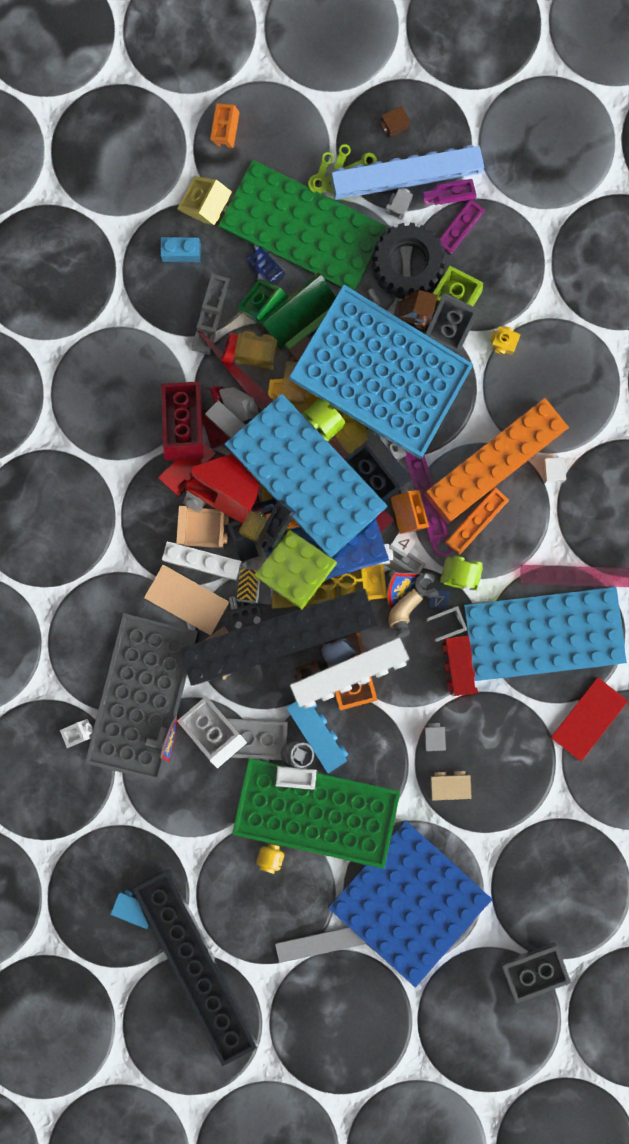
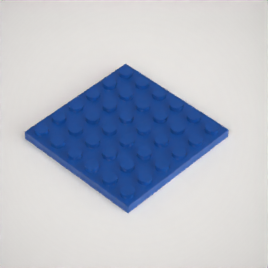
(412, 906)

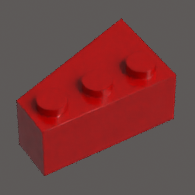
(180, 471)
(459, 666)

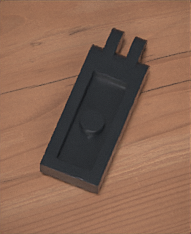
(276, 525)

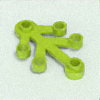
(339, 164)

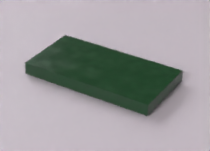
(299, 310)

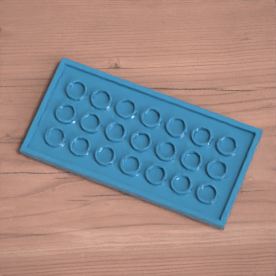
(306, 474)
(545, 634)

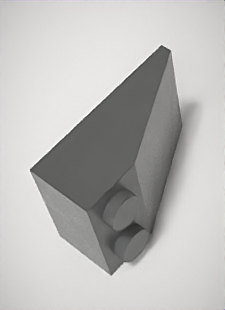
(452, 322)

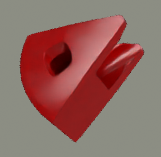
(225, 486)

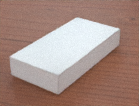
(296, 778)

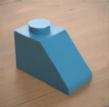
(129, 909)

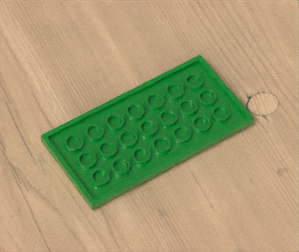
(302, 226)
(333, 820)

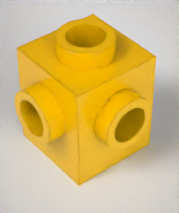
(508, 346)

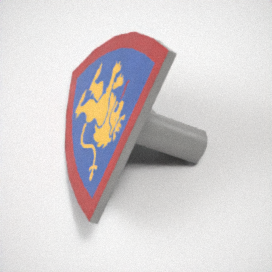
(400, 585)
(165, 740)

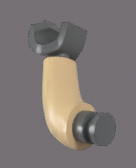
(401, 611)

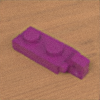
(450, 192)

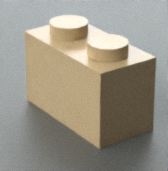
(450, 786)

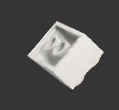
(211, 732)

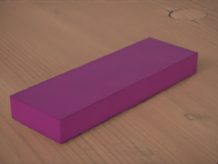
(461, 226)

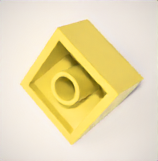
(204, 199)

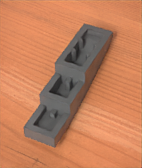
(210, 313)

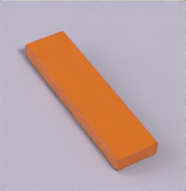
(476, 521)

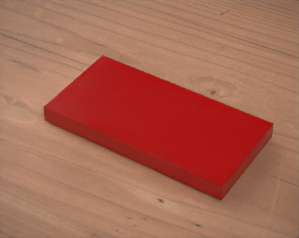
(589, 719)

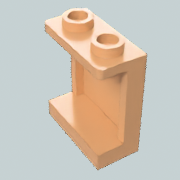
(202, 528)

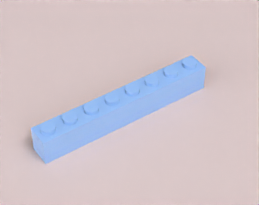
(406, 172)

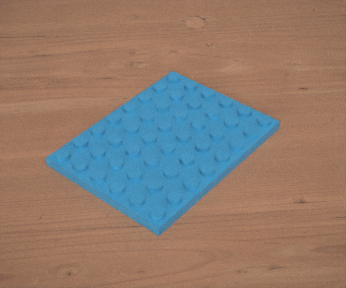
(381, 371)

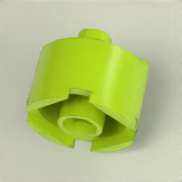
(324, 418)
(461, 573)

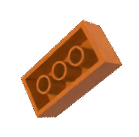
(359, 693)

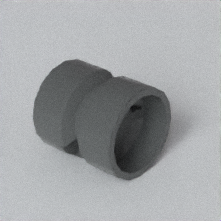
(297, 754)

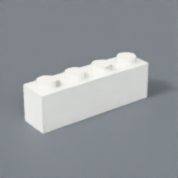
(202, 561)

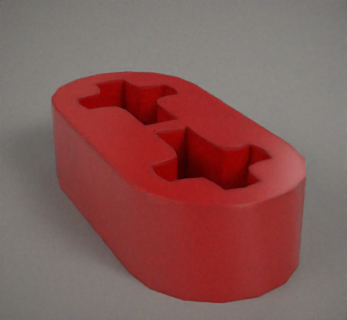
(229, 348)

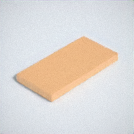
(187, 600)

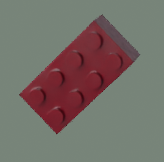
(182, 420)

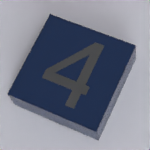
(441, 601)

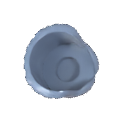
(338, 652)

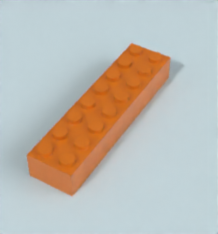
(496, 460)

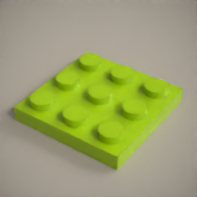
(295, 569)

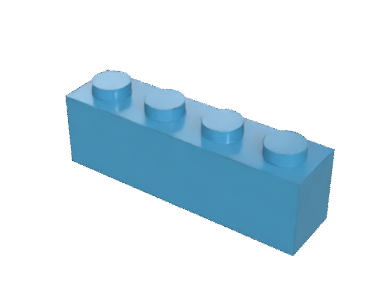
(318, 736)

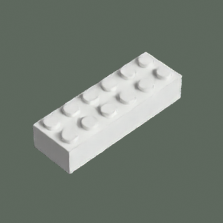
(349, 672)

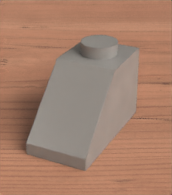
(239, 404)

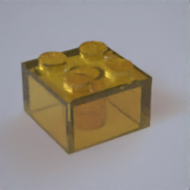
(256, 350)

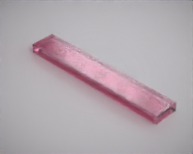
(574, 576)

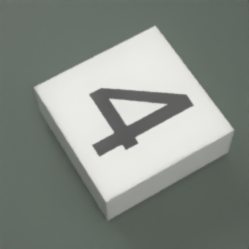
(402, 544)

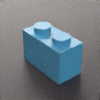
(180, 249)

